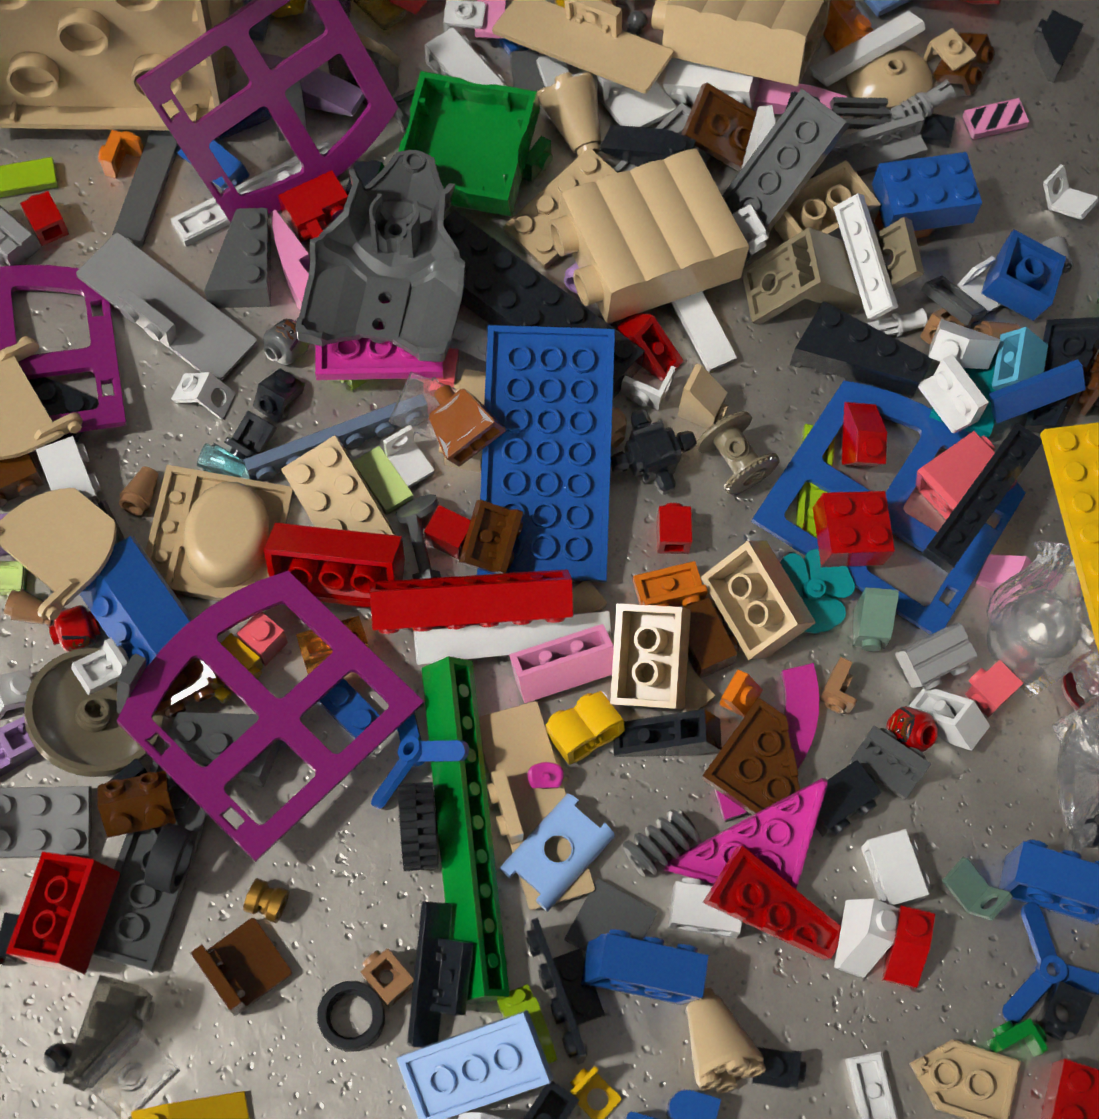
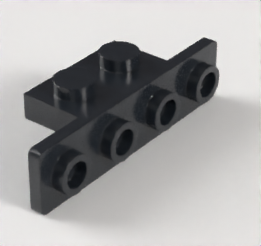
(439, 975)

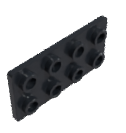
(572, 1001)

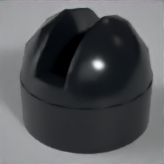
(63, 1051)

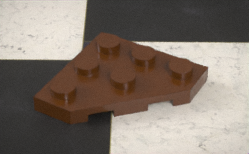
(756, 761)

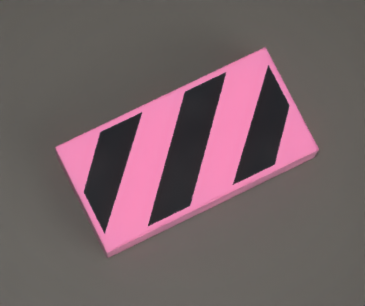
(995, 118)

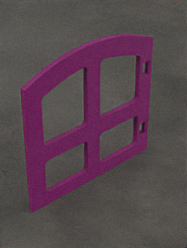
(268, 89)
(96, 358)
(277, 716)

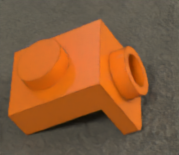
(114, 151)
(740, 693)

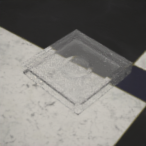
(130, 1074)

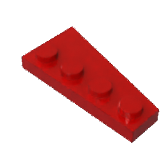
(769, 903)

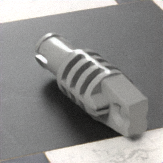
(923, 102)

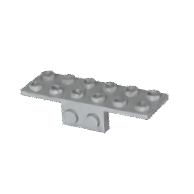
(166, 307)

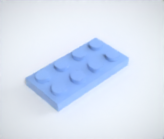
(475, 1068)

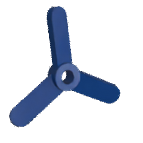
(414, 753)
(1041, 981)

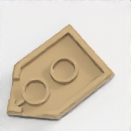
(968, 1080)

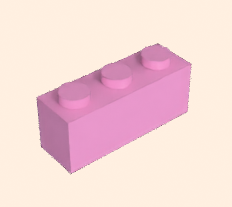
(563, 663)

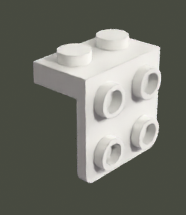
(634, 107)

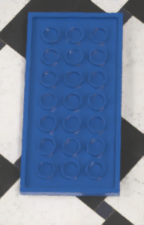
(556, 455)

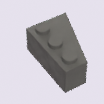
(244, 263)

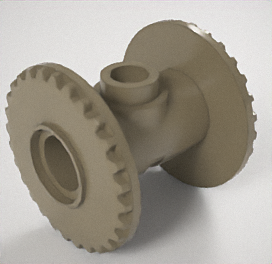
(737, 452)

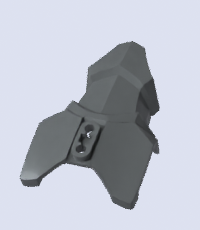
(392, 250)

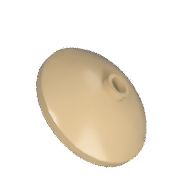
(878, 80)

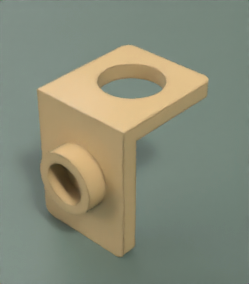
(950, 49)

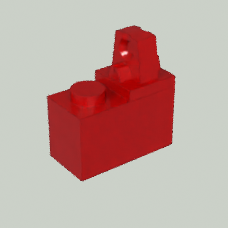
(313, 205)

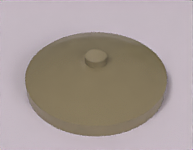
(74, 728)

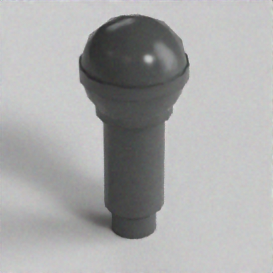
(636, 22)

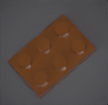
(720, 125)

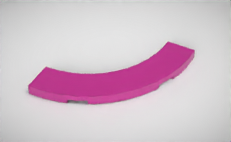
(802, 715)

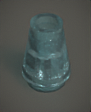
(220, 461)

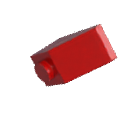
(649, 335)
(863, 436)
(910, 948)

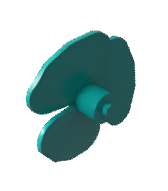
(815, 581)

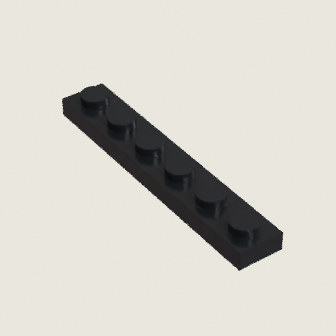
(982, 498)

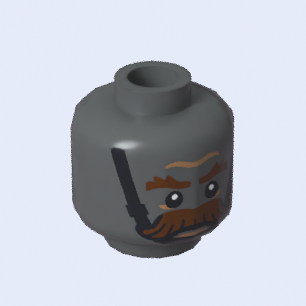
(282, 343)

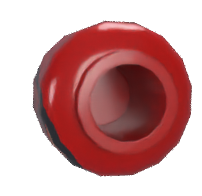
(75, 629)
(913, 728)

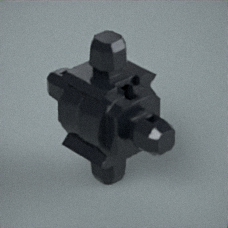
(653, 451)

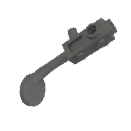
(411, 514)

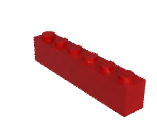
(471, 600)

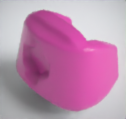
(545, 775)

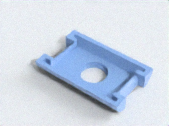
(555, 878)

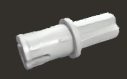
(901, 323)

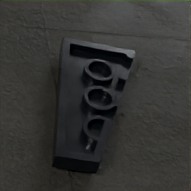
(1066, 342)

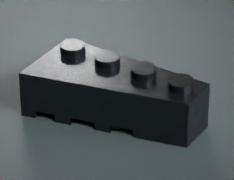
(859, 352)

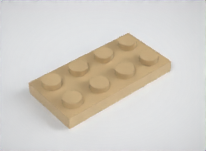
(531, 224)
(335, 490)

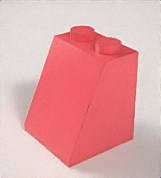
(953, 472)

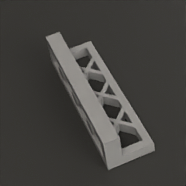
(870, 149)

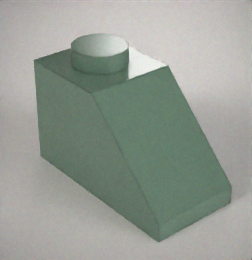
(874, 618)

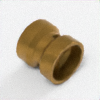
(266, 900)

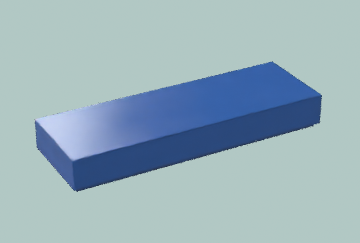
(1037, 391)

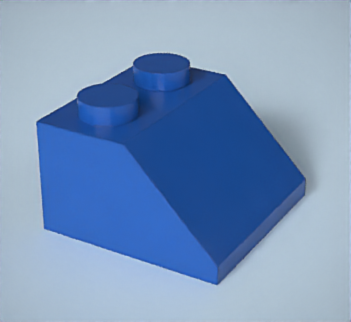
(1024, 276)

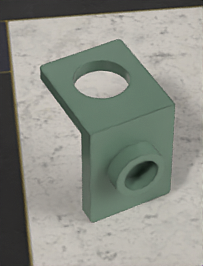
(973, 891)

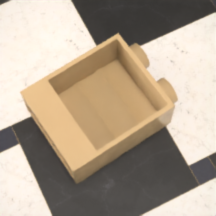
(744, 36)
(649, 236)

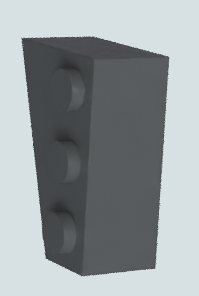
(209, 734)

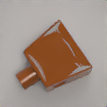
(462, 424)

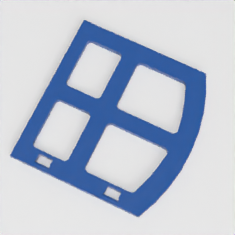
(809, 467)

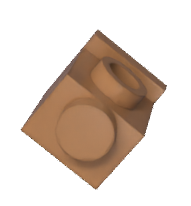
(382, 962)

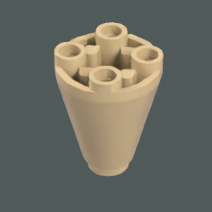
(574, 110)
(720, 1045)

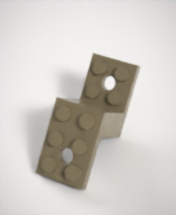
(819, 269)

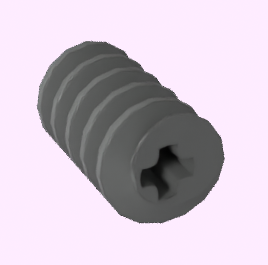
(660, 841)

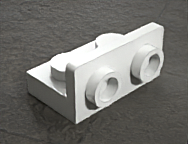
(954, 395)

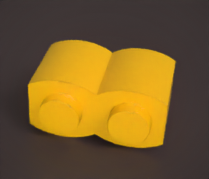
(584, 727)

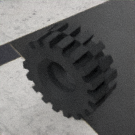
(418, 826)

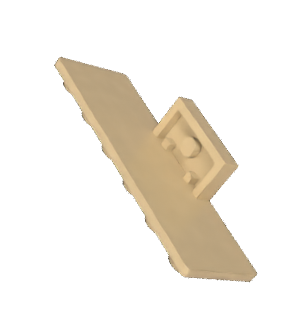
(587, 37)
(511, 745)

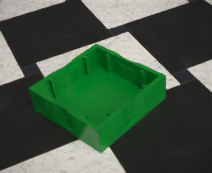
(475, 136)

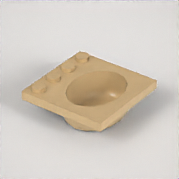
(213, 531)

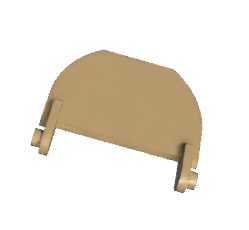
(22, 416)
(60, 542)

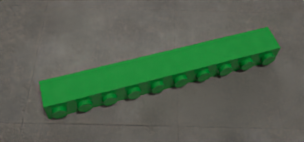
(466, 826)

